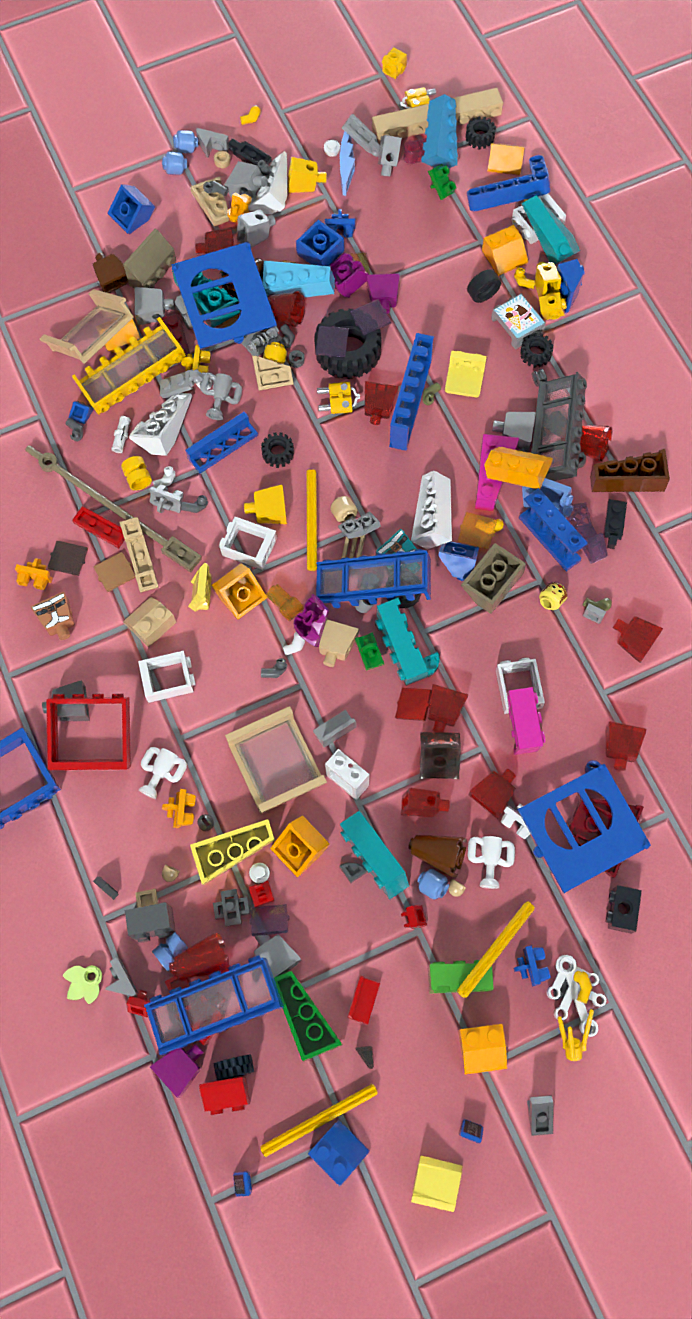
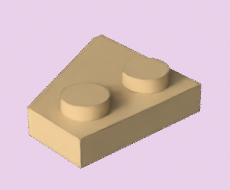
(271, 374)

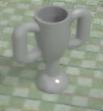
(220, 392)

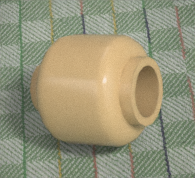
(343, 508)

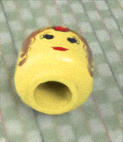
(553, 596)

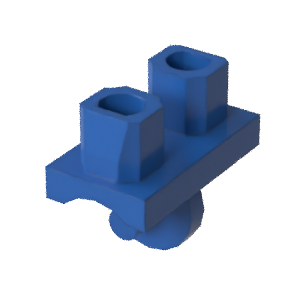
(341, 221)
(531, 956)

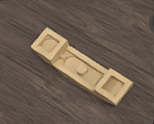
(139, 554)

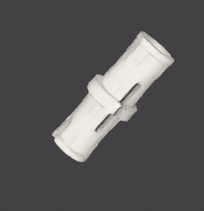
(121, 434)

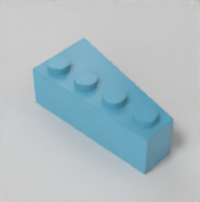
(289, 277)

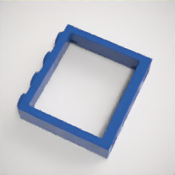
(33, 800)

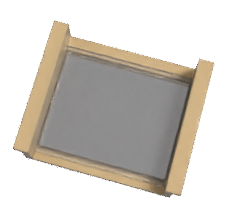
(94, 329)
(274, 760)

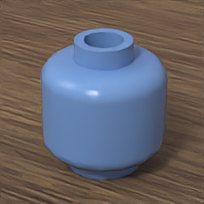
(185, 141)
(174, 163)
(433, 884)

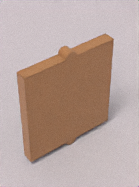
(114, 572)

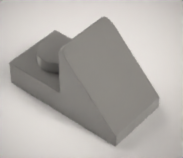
(211, 140)
(124, 984)

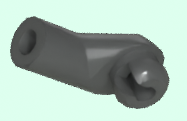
(214, 187)
(195, 507)
(275, 672)

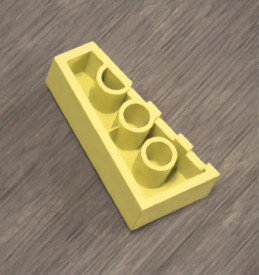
(228, 849)

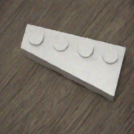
(433, 512)

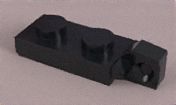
(248, 152)
(614, 522)

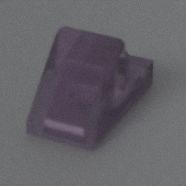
(596, 547)

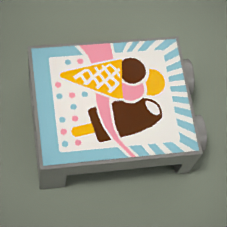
(518, 319)

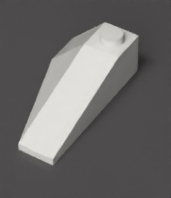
(274, 194)
(162, 428)

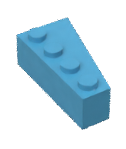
(441, 133)

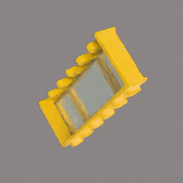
(130, 368)

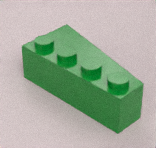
(308, 1026)

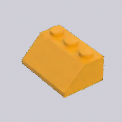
(517, 467)

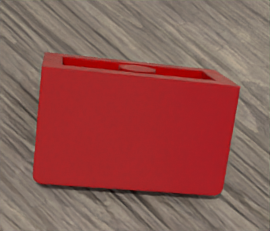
(363, 1000)

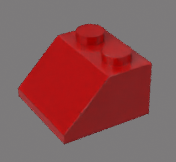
(224, 1095)

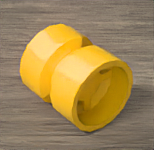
(136, 473)

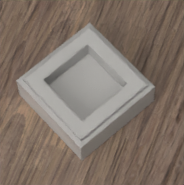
(594, 613)

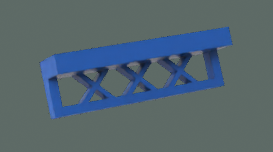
(220, 436)

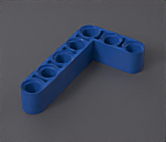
(513, 189)

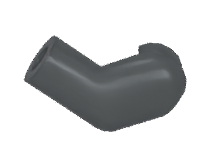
(264, 168)
(288, 338)
(77, 429)

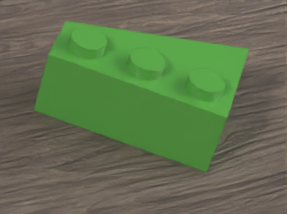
(449, 977)

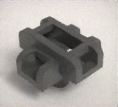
(231, 905)

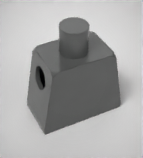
(71, 712)

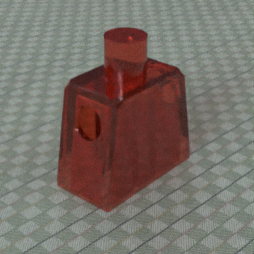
(215, 241)
(379, 401)
(637, 636)
(445, 707)
(623, 743)
(494, 792)
(423, 803)

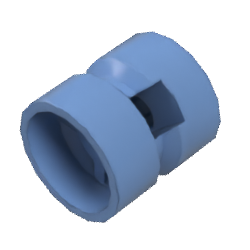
(173, 946)

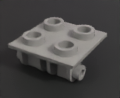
(257, 341)

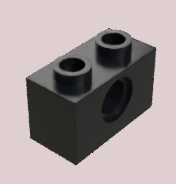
(631, 899)

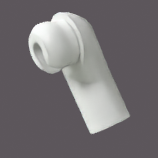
(297, 645)

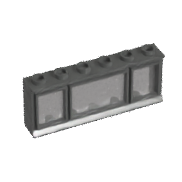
(560, 424)

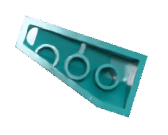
(552, 234)

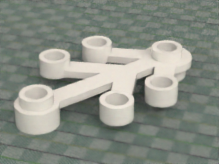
(573, 991)

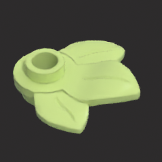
(81, 984)

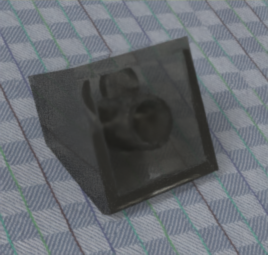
(439, 755)

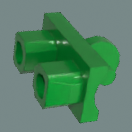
(441, 181)
(369, 651)

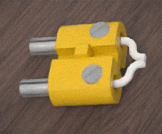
(417, 97)
(339, 398)

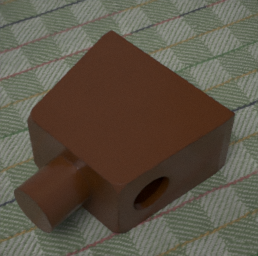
(109, 272)

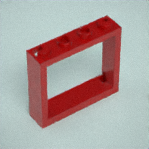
(99, 764)

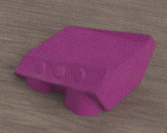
(348, 274)
(311, 621)

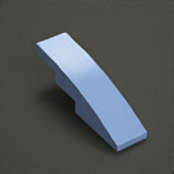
(347, 163)

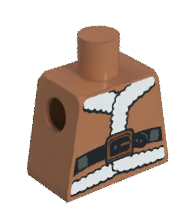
(55, 615)

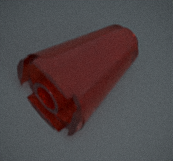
(288, 307)
(595, 441)
(201, 959)

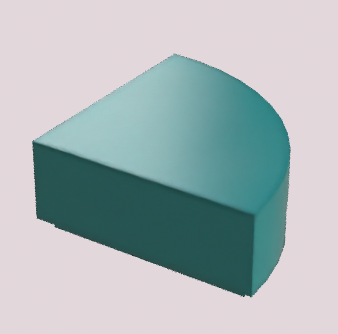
(432, 663)

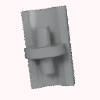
(165, 500)

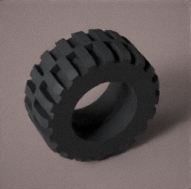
(356, 361)

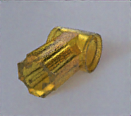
(287, 605)

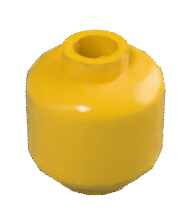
(275, 352)

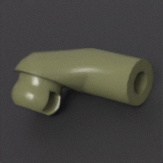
(604, 604)

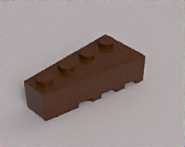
(633, 474)

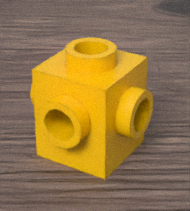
(394, 63)
(552, 306)

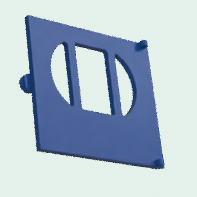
(244, 274)
(585, 861)

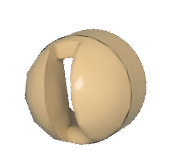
(169, 873)
(456, 888)

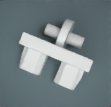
(512, 815)

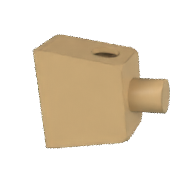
(337, 641)

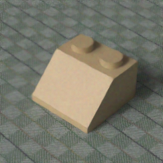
(150, 621)

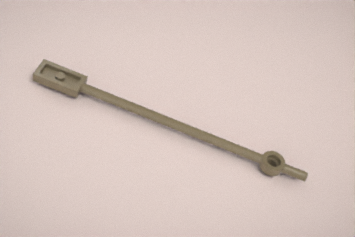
(173, 548)

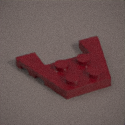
(585, 829)

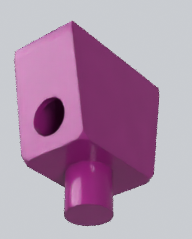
(384, 288)
(178, 1069)

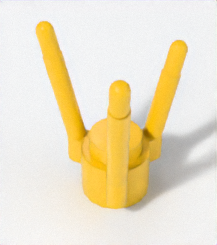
(573, 1046)

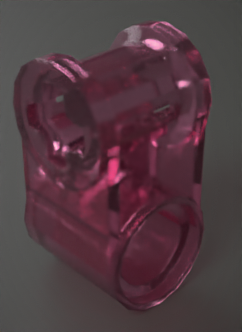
(413, 151)

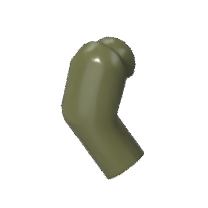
(428, 393)

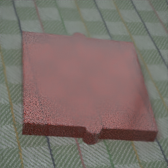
(413, 704)

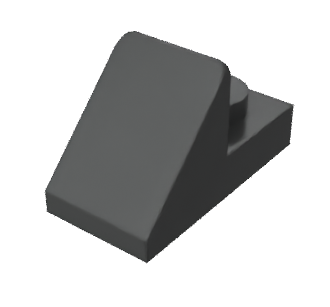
(540, 1115)

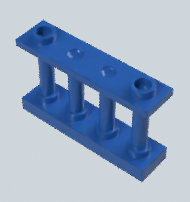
(552, 530)

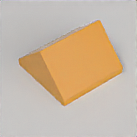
(505, 158)

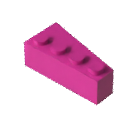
(489, 489)

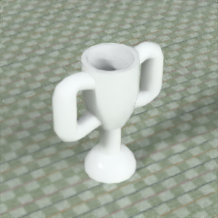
(162, 767)
(491, 853)

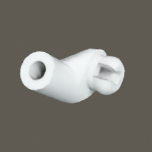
(167, 478)

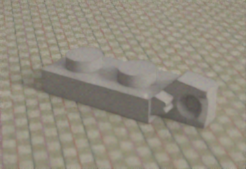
(361, 135)
(180, 383)

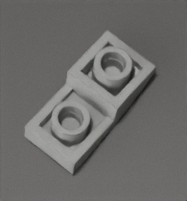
(355, 528)

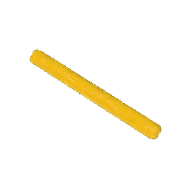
(311, 520)
(495, 950)
(318, 1120)

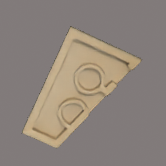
(212, 204)

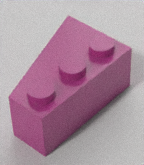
(525, 720)

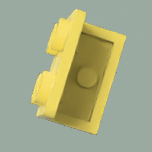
(465, 374)

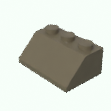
(149, 261)
(493, 578)

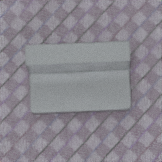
(334, 728)

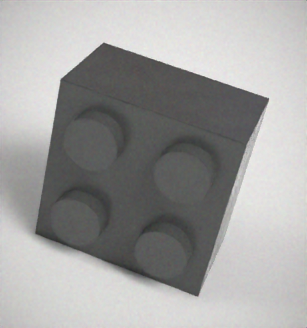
(150, 922)

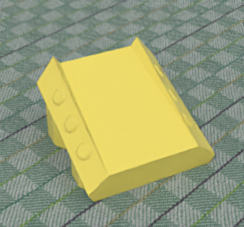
(201, 589)
(436, 1183)

